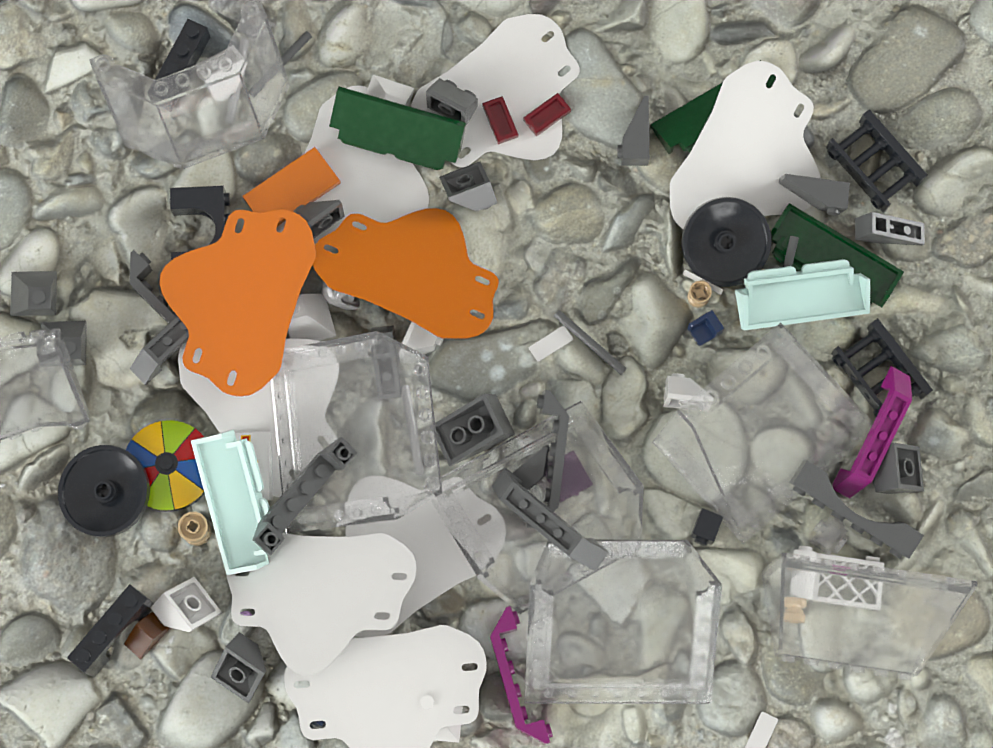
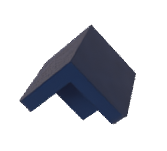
(705, 328)

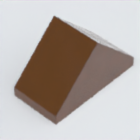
(145, 635)

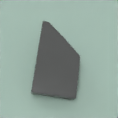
(534, 468)

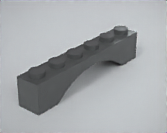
(816, 483)

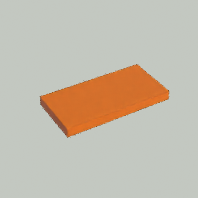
(293, 185)

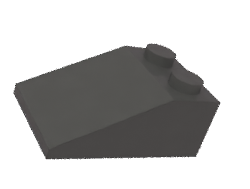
(473, 429)

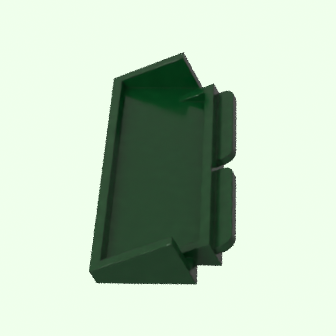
(688, 121)
(396, 129)
(822, 244)

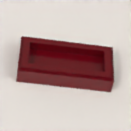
(547, 114)
(500, 120)

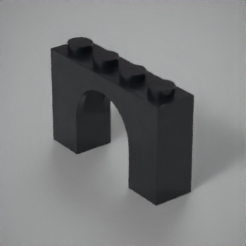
(204, 201)
(92, 649)

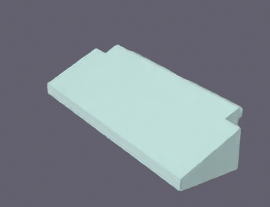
(802, 296)
(233, 497)

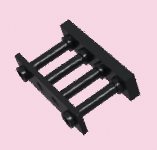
(883, 141)
(890, 351)

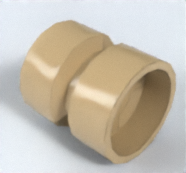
(194, 528)

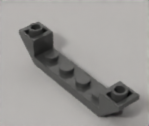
(138, 271)
(159, 350)
(550, 406)
(300, 492)
(546, 522)

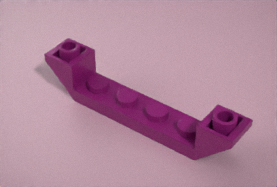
(879, 437)
(538, 729)

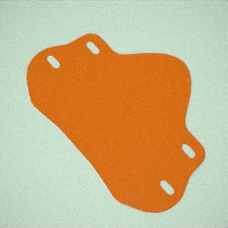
(412, 269)
(241, 297)

